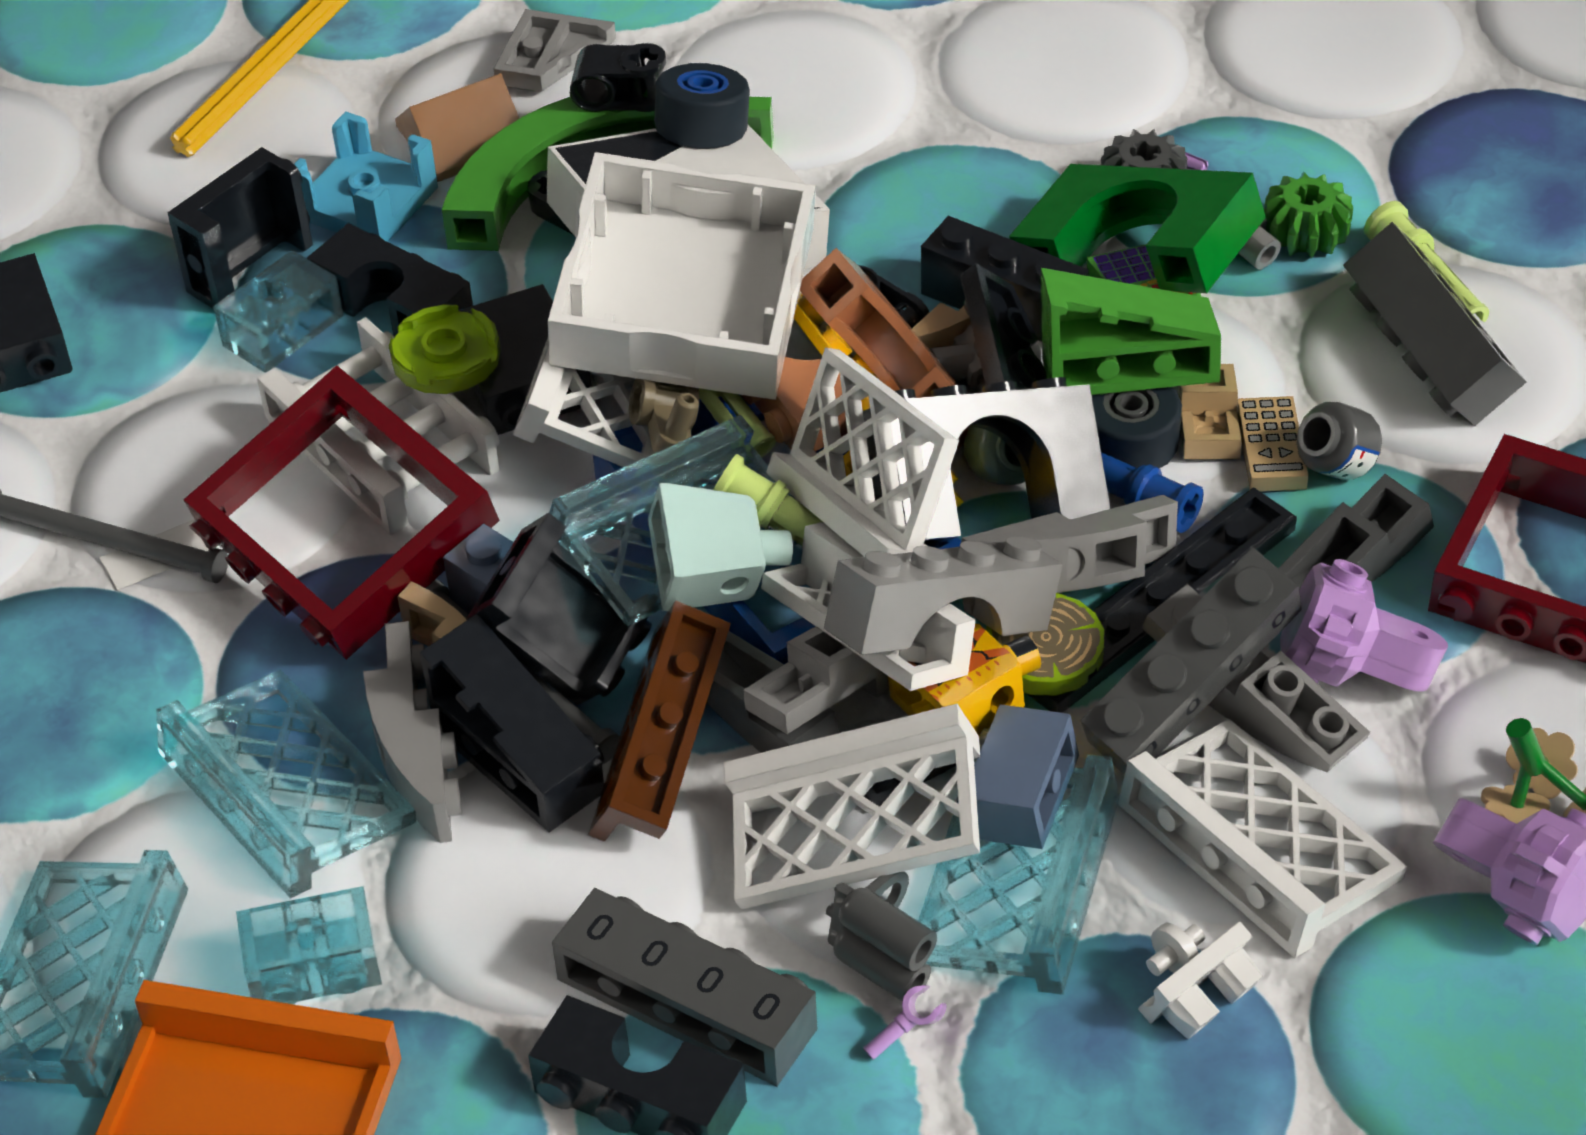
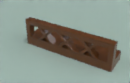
(661, 723)

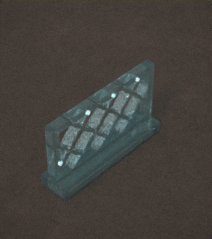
(631, 491)
(247, 810)
(1064, 897)
(108, 1014)

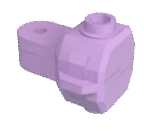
(1346, 633)
(1532, 865)

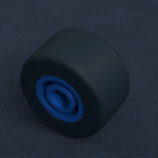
(701, 105)

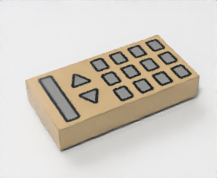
(1269, 443)

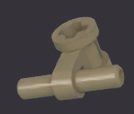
(665, 409)

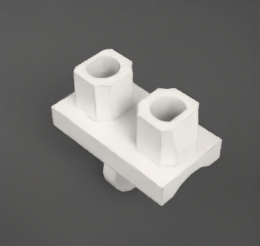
(1179, 995)

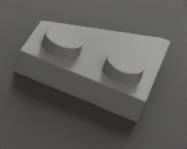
(547, 48)

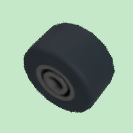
(1139, 425)

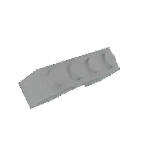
(888, 597)

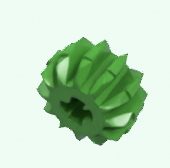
(1308, 214)

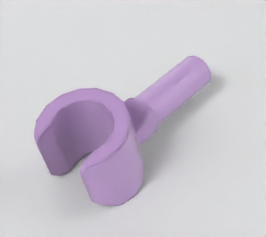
(903, 1022)

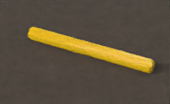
(253, 75)

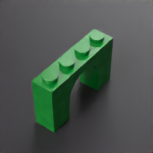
(1201, 214)

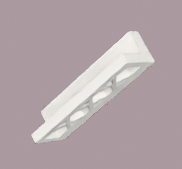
(940, 645)

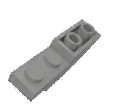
(1101, 545)
(813, 680)
(1274, 700)
(412, 735)

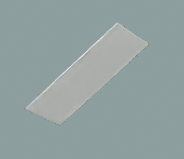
(130, 568)

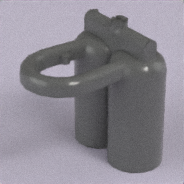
(880, 937)

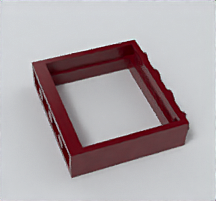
(278, 444)
(1502, 606)

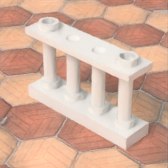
(354, 463)

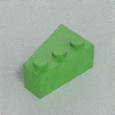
(1126, 335)

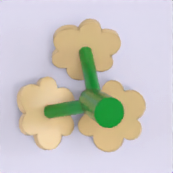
(1540, 765)

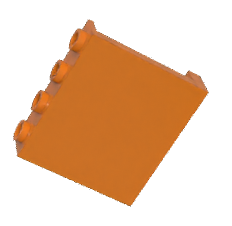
(250, 1068)

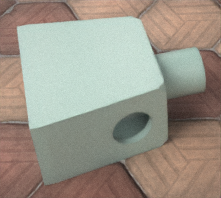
(710, 546)

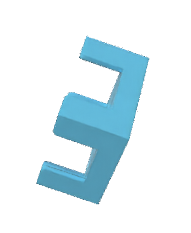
(367, 185)

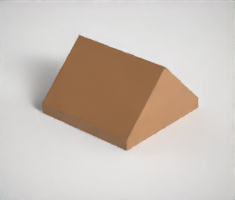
(460, 122)

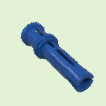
(1147, 482)

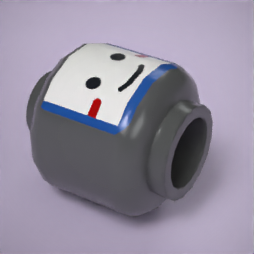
(1339, 440)

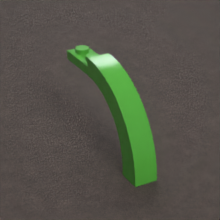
(498, 173)

